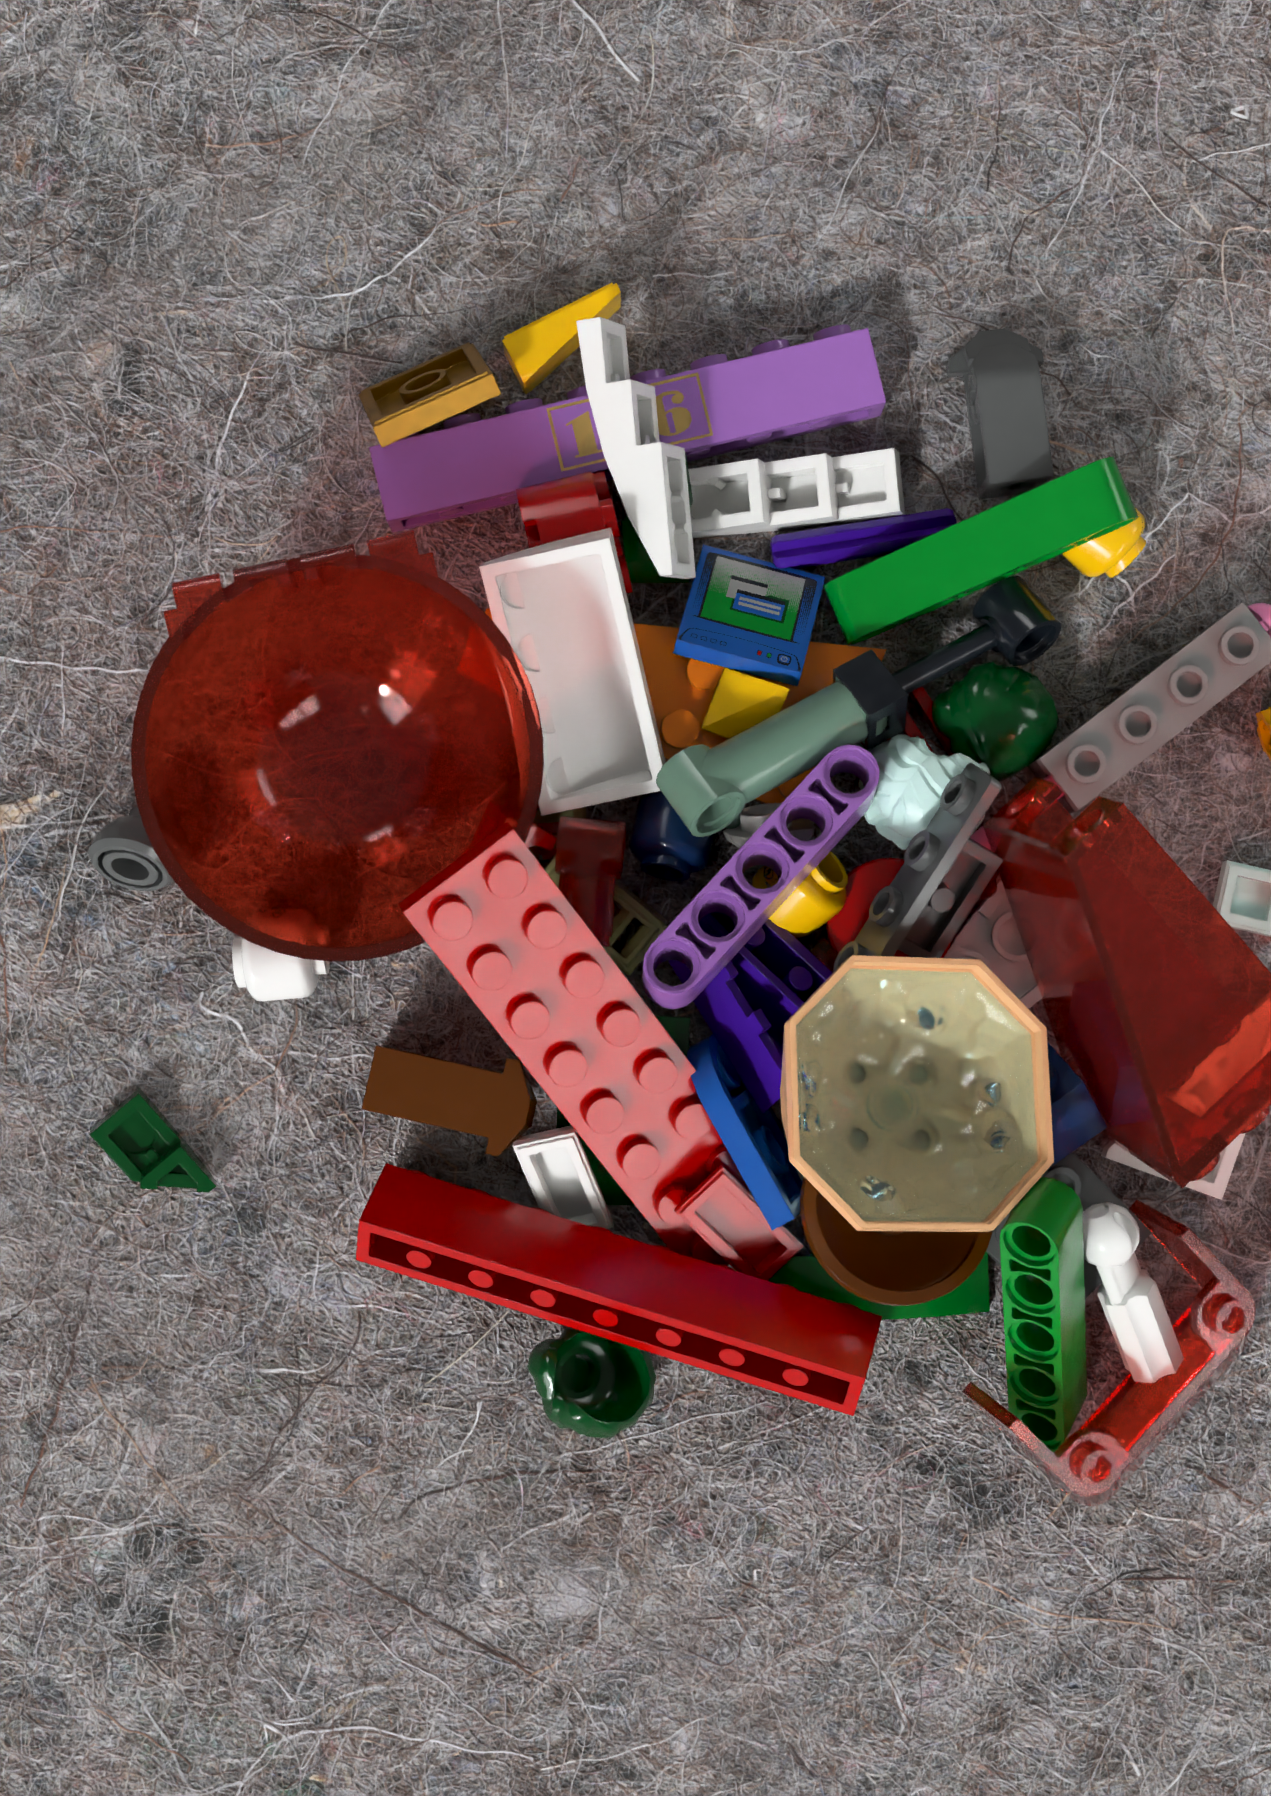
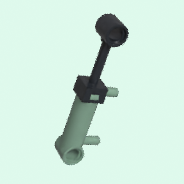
(857, 709)

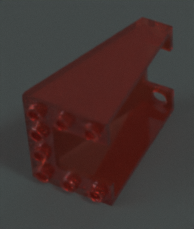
(1137, 980)

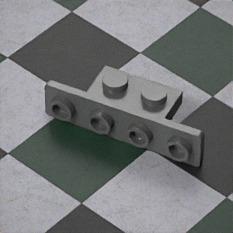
(938, 879)

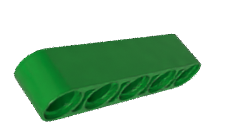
(981, 550)
(1045, 1310)

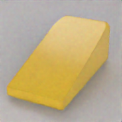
(547, 342)

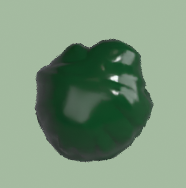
(997, 717)
(592, 1382)

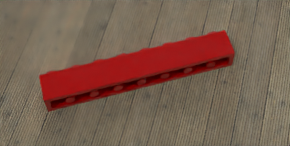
(618, 1288)

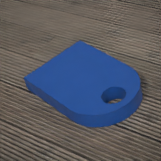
(751, 1137)

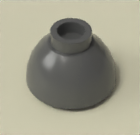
(126, 855)

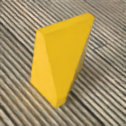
(742, 703)

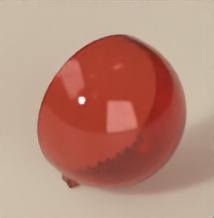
(330, 745)

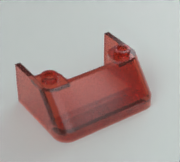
(1139, 1414)

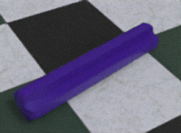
(856, 539)

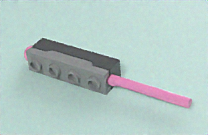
(1156, 707)

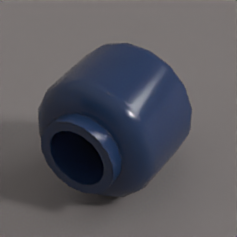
(665, 843)

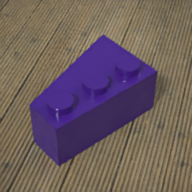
(755, 999)

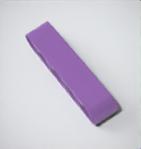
(770, 847)

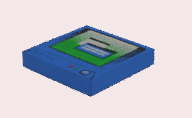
(749, 615)

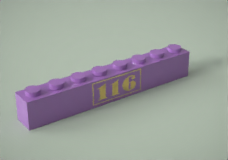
(705, 410)

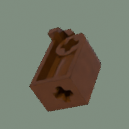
(452, 1095)

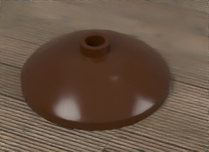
(888, 1265)

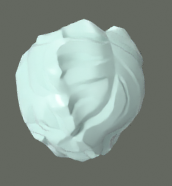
(910, 786)

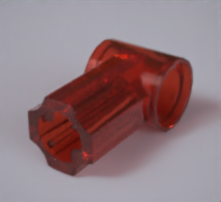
(588, 864)

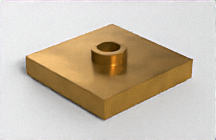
(428, 393)

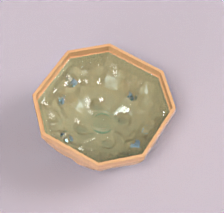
(917, 1094)

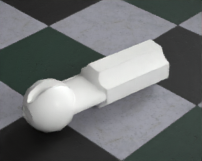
(1129, 1294)

